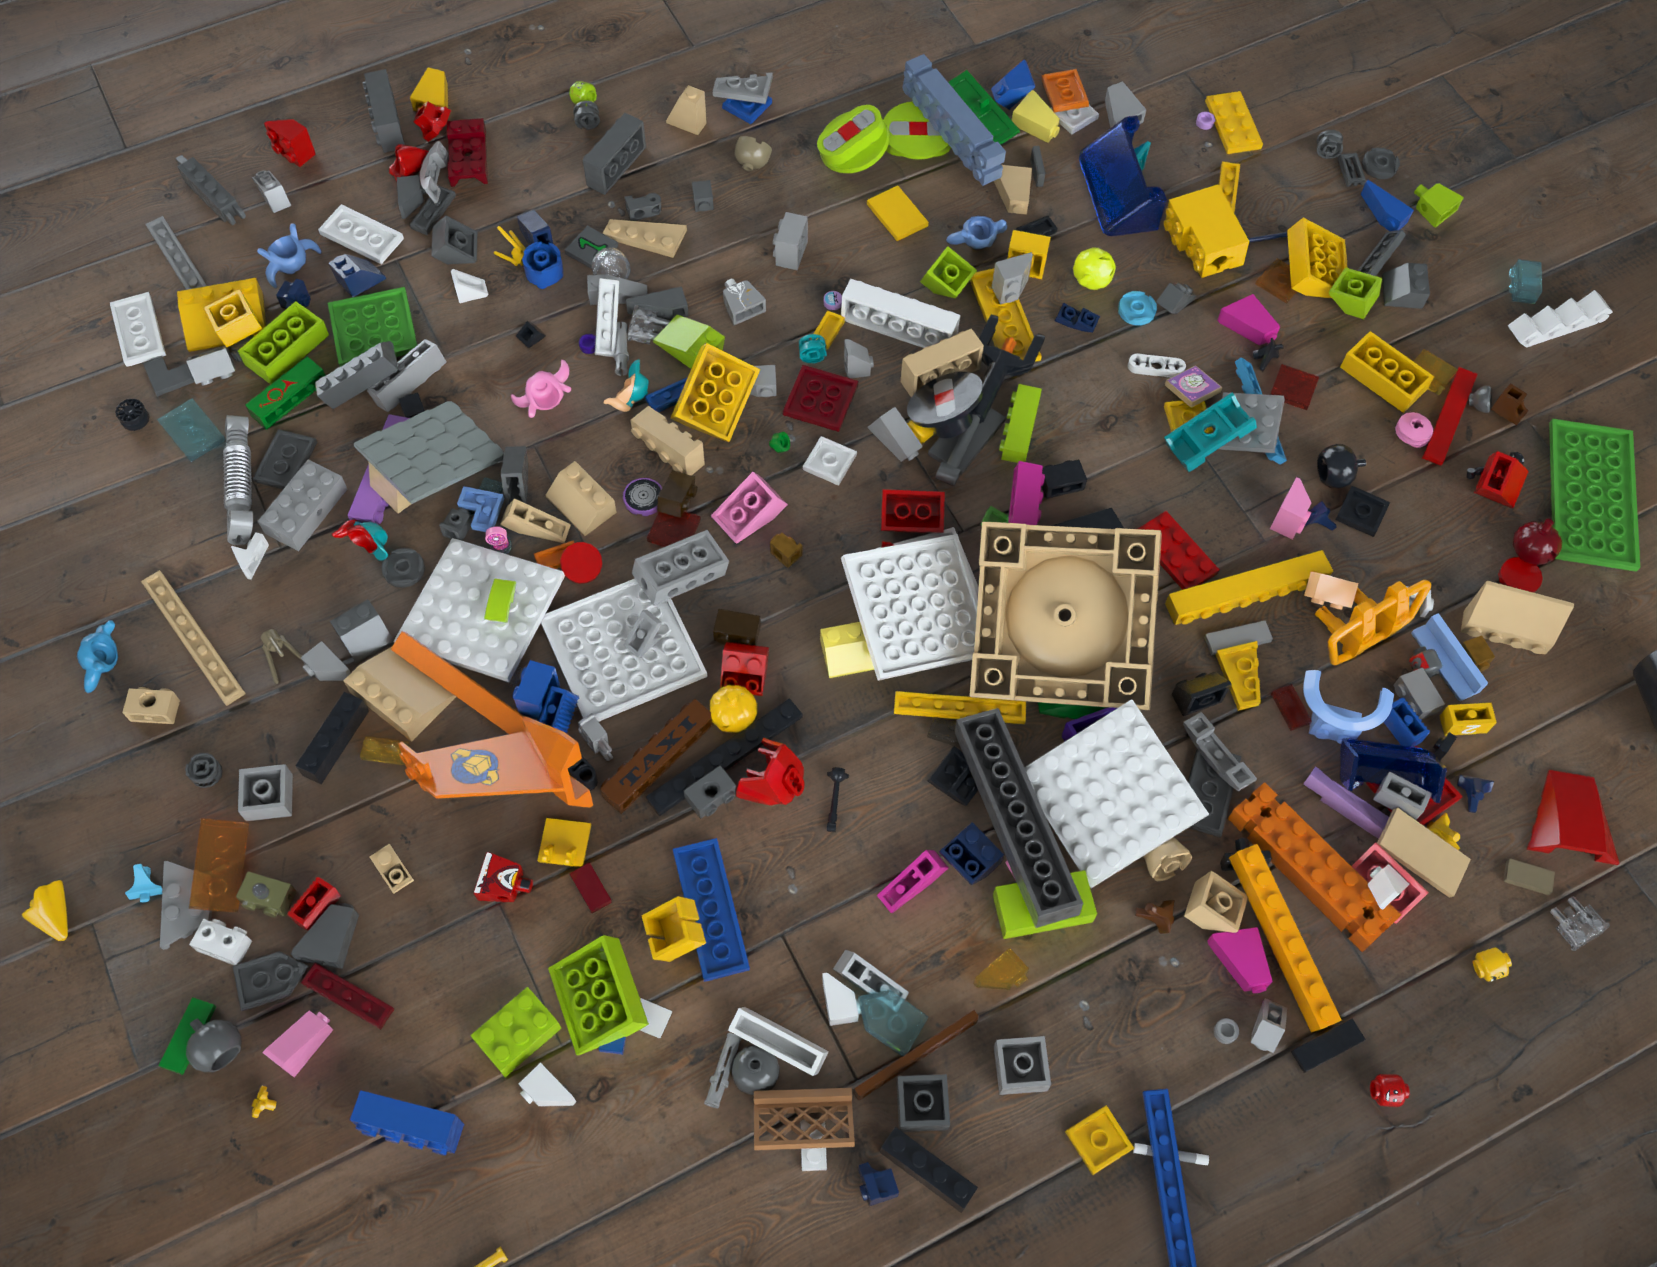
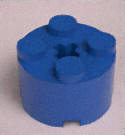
(542, 264)

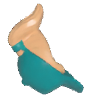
(634, 389)

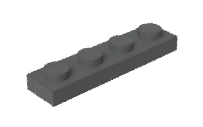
(1382, 252)

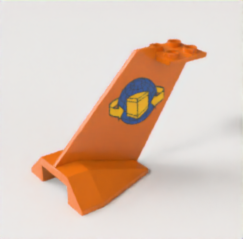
(502, 766)

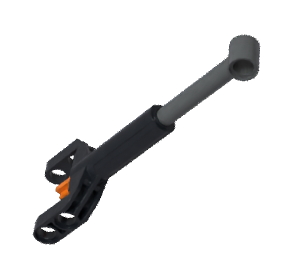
(999, 364)

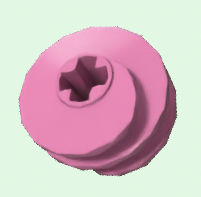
(1414, 429)

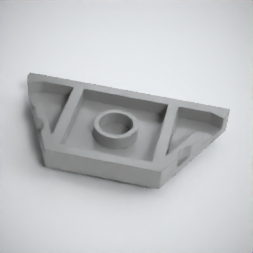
(176, 917)

